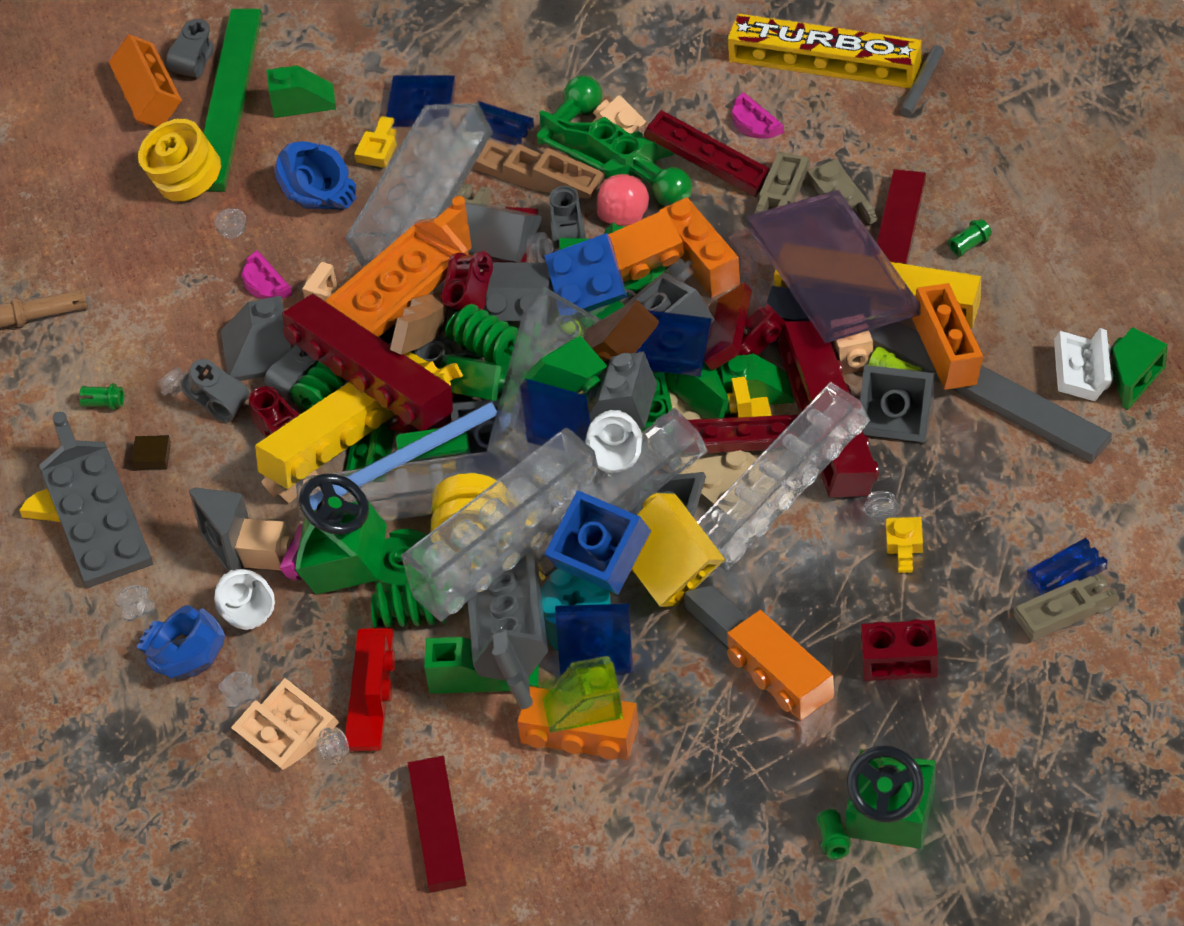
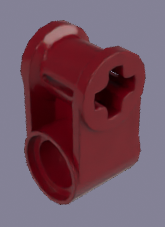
(465, 282)
(269, 410)

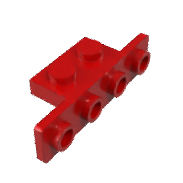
(370, 688)

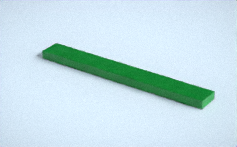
(231, 87)

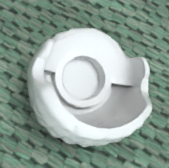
(615, 440)
(244, 599)

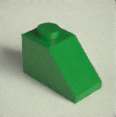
(298, 92)
(1136, 364)
(569, 367)
(761, 376)

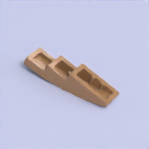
(538, 170)
(419, 323)

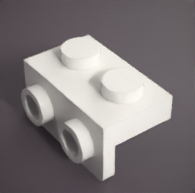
(1083, 364)

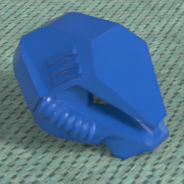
(314, 176)
(186, 655)

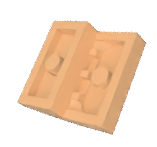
(284, 724)

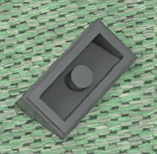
(713, 611)

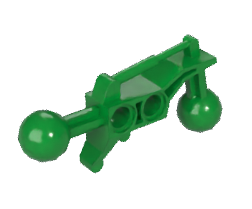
(608, 145)

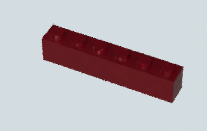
(367, 362)
(810, 368)

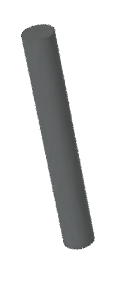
(921, 81)

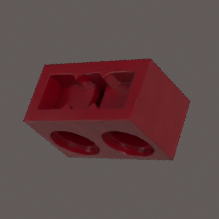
(899, 650)

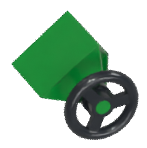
(340, 538)
(889, 797)

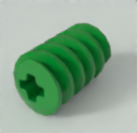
(483, 334)
(315, 386)
(398, 605)

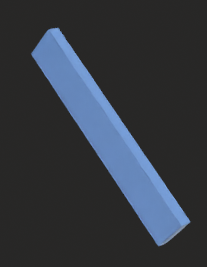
(413, 449)

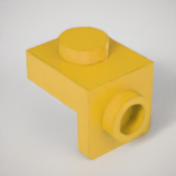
(742, 404)

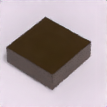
(151, 452)

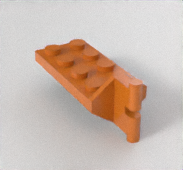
(404, 270)

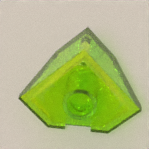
(584, 696)

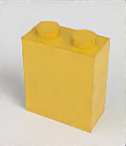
(676, 551)

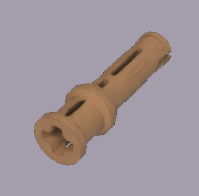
(19, 312)

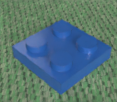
(587, 273)

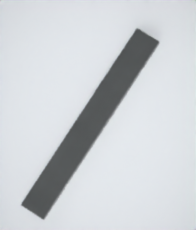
(1004, 397)

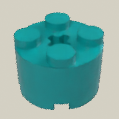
(567, 590)

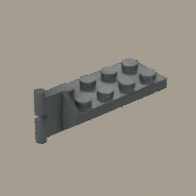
(93, 508)
(510, 628)

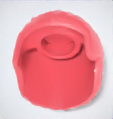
(622, 200)

